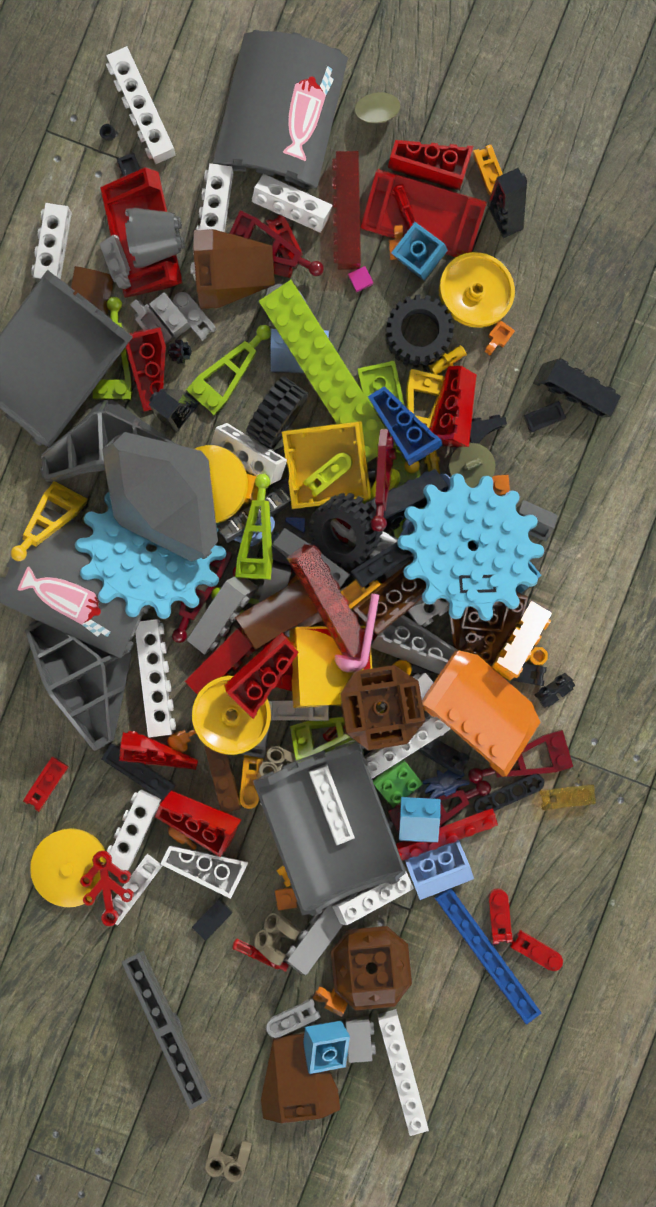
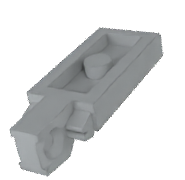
(116, 261)
(148, 319)

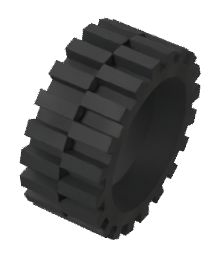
(414, 354)
(276, 412)
(357, 516)

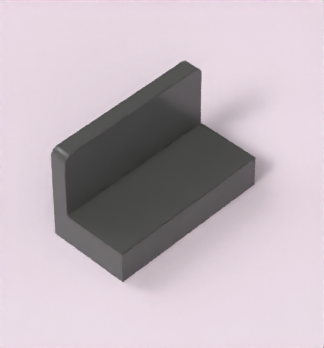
(545, 519)

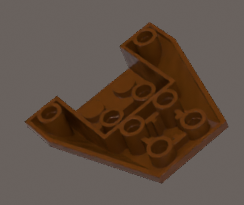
(230, 267)
(486, 637)
(290, 1090)

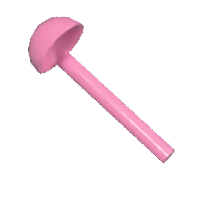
(353, 664)

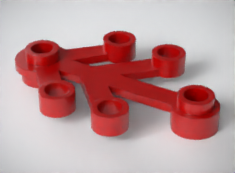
(106, 884)

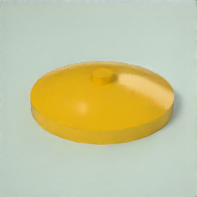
(476, 289)
(227, 480)
(224, 724)
(61, 863)

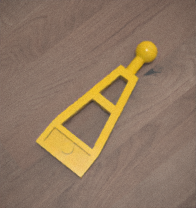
(423, 383)
(60, 496)

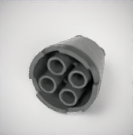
(153, 235)

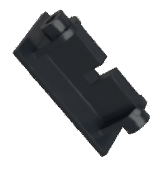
(562, 684)

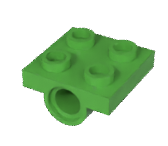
(397, 782)

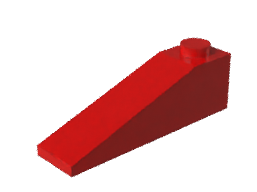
(147, 361)
(148, 751)

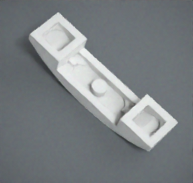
(284, 711)
(139, 881)

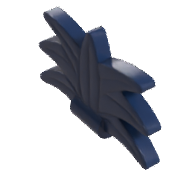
(444, 784)

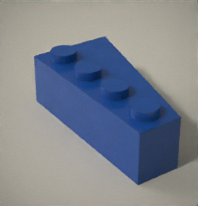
(408, 432)

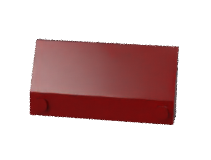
(143, 191)
(442, 212)

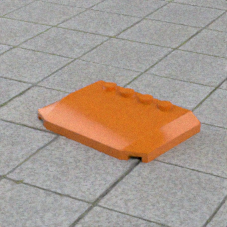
(482, 709)

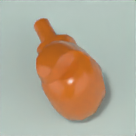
(179, 740)
(179, 837)

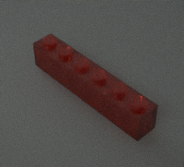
(348, 210)
(328, 599)

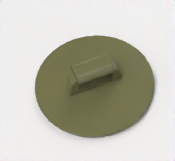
(377, 107)
(472, 463)

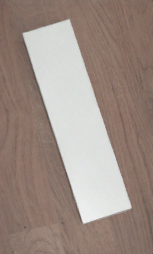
(331, 804)

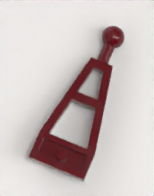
(244, 227)
(386, 455)
(180, 635)
(557, 751)
(482, 788)

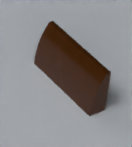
(93, 286)
(395, 599)
(276, 615)

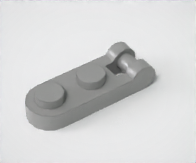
(193, 315)
(292, 1019)

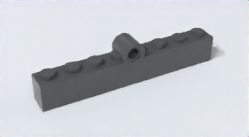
(167, 1030)

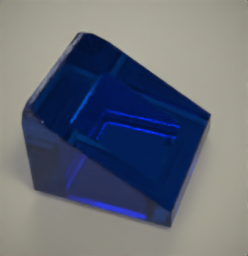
(297, 523)

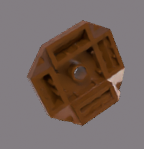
(402, 705)
(349, 964)

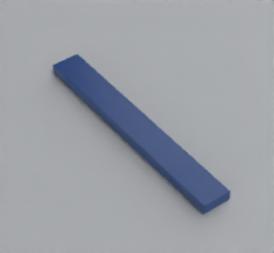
(488, 955)

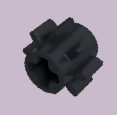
(179, 351)

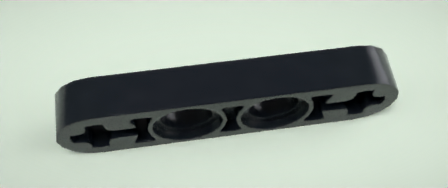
(509, 796)

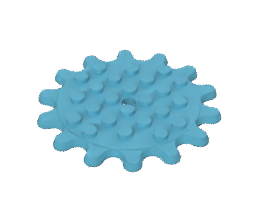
(443, 551)
(138, 575)

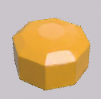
(538, 656)

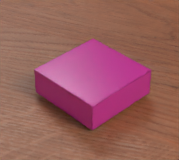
(360, 279)

